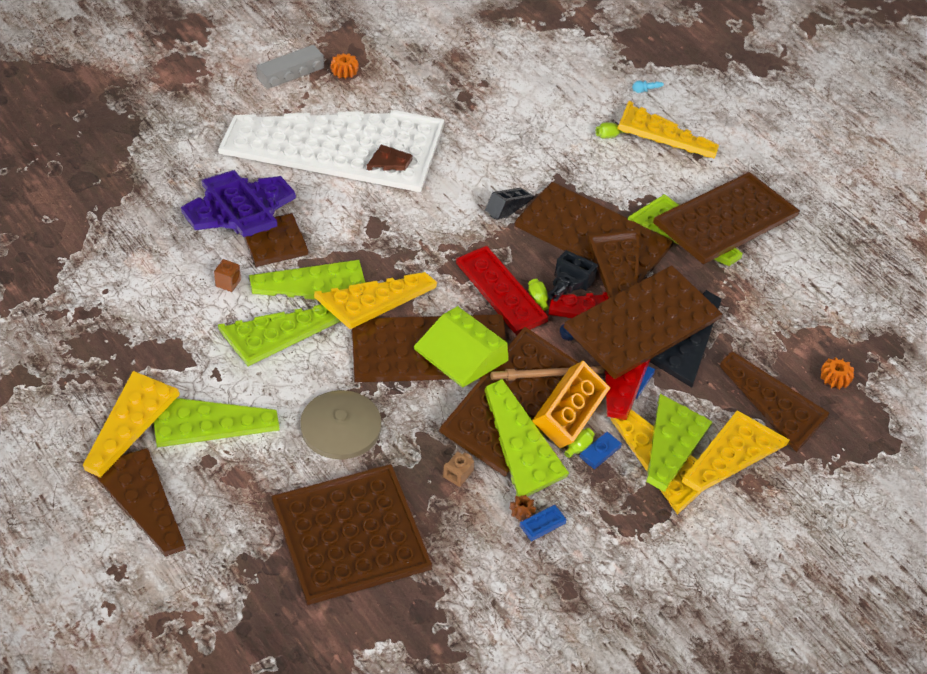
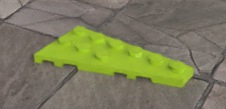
(275, 332)
(673, 440)

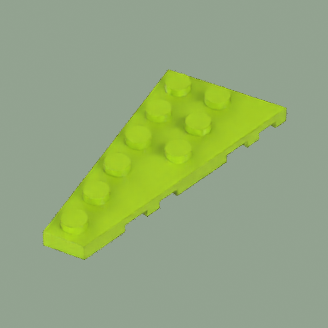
(662, 204)
(308, 280)
(201, 421)
(524, 447)

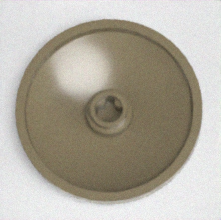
(340, 424)

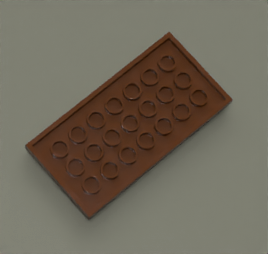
(726, 217)
(568, 219)
(642, 321)
(386, 348)
(472, 421)

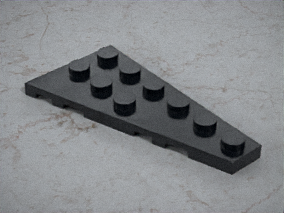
(685, 357)

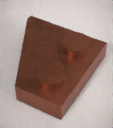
(390, 159)

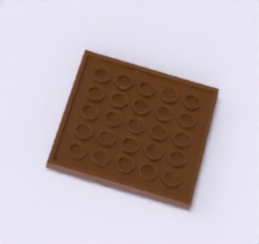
(350, 534)

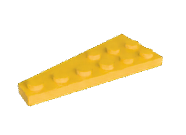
(662, 130)
(371, 299)
(133, 413)
(639, 435)
(732, 450)

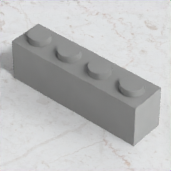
(290, 66)

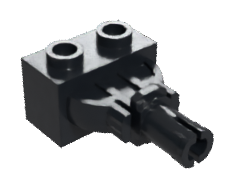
(572, 274)

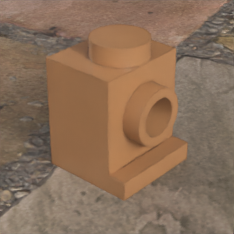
(459, 468)

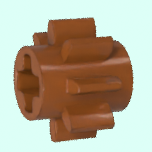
(522, 507)

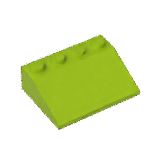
(462, 347)

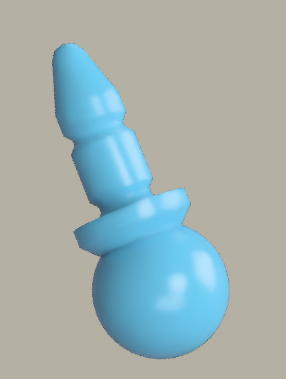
(640, 86)

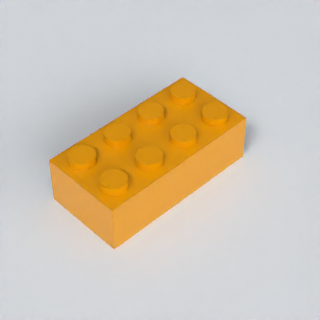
(571, 404)

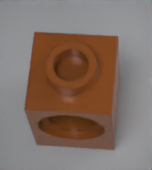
(227, 275)

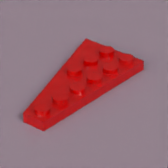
(623, 391)

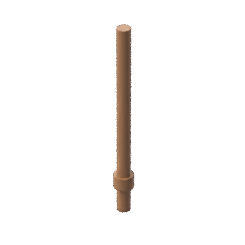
(511, 374)

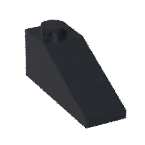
(507, 202)

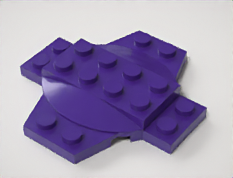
(238, 204)

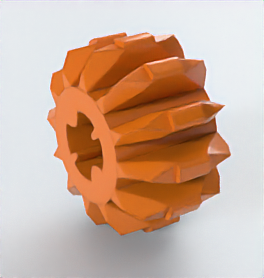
(344, 66)
(837, 373)

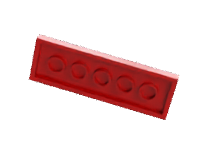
(501, 290)

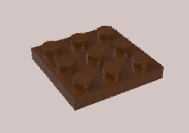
(277, 243)

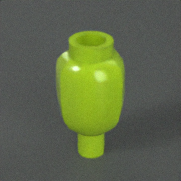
(607, 130)
(538, 293)
(581, 443)

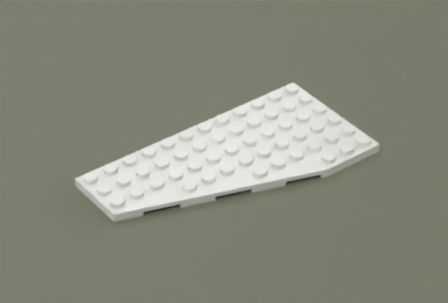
(338, 143)

